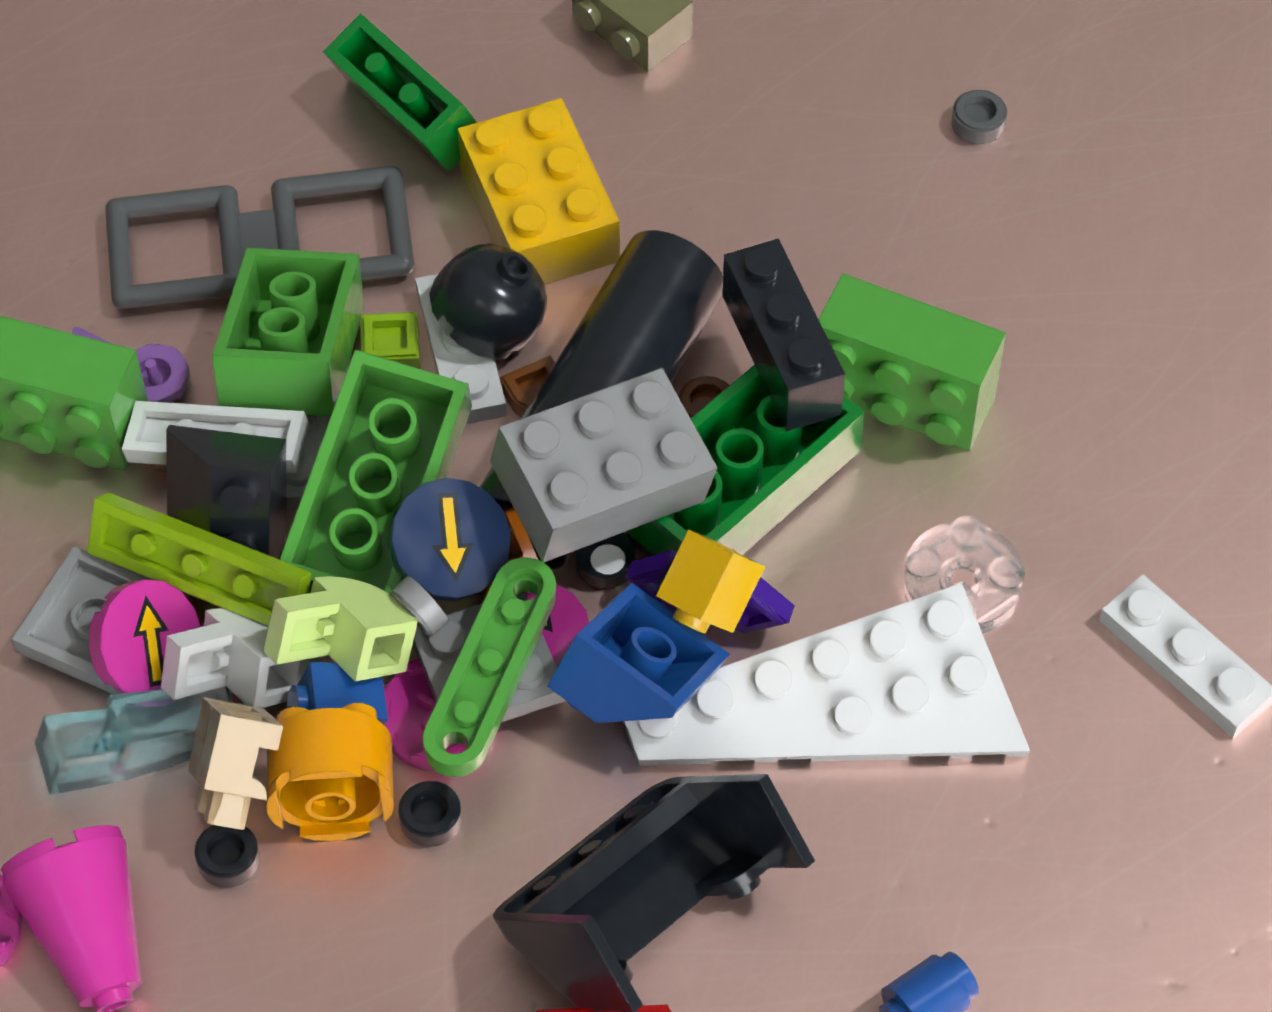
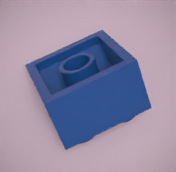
(635, 662)

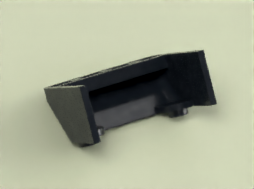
(642, 875)

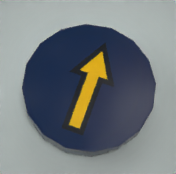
(449, 538)

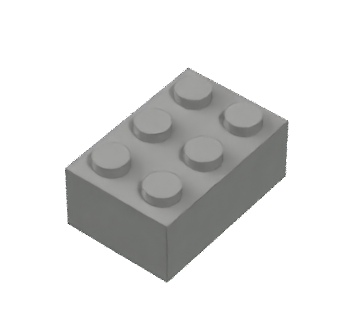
(602, 464)

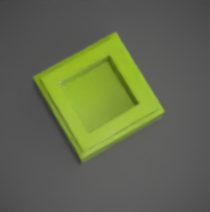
(392, 337)

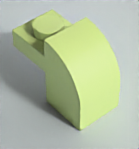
(348, 621)

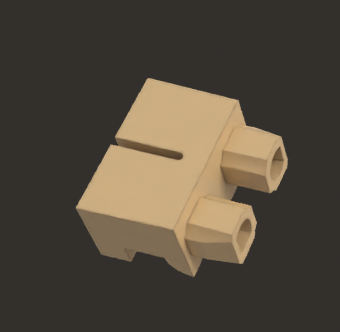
(226, 758)

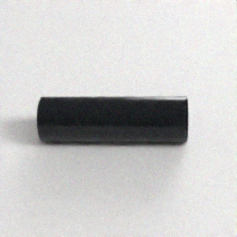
(635, 325)

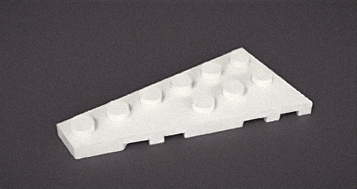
(860, 691)

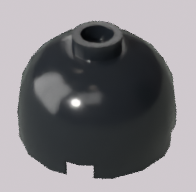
(490, 300)

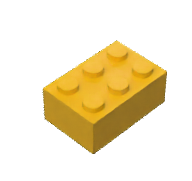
(540, 190)

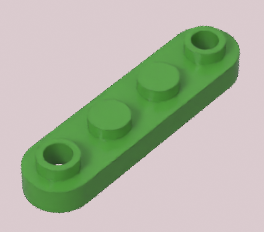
(489, 667)

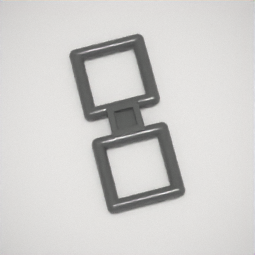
(254, 229)

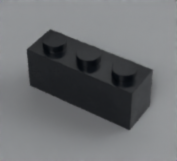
(783, 335)

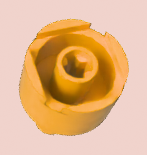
(330, 772)

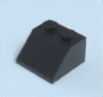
(228, 485)

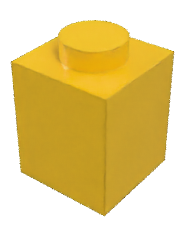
(709, 583)

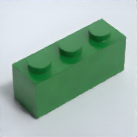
(400, 89)

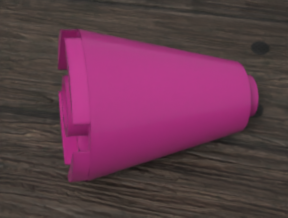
(81, 912)

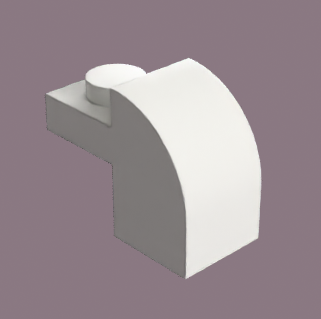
(227, 654)

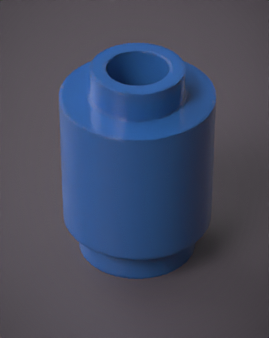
(932, 986)

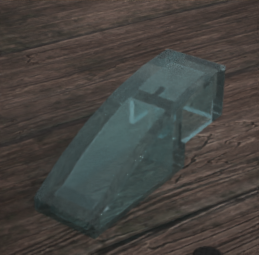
(122, 741)

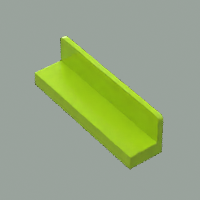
(191, 558)

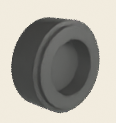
(979, 116)

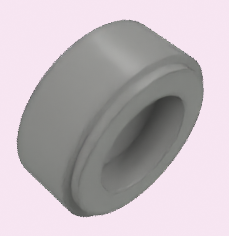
(421, 605)

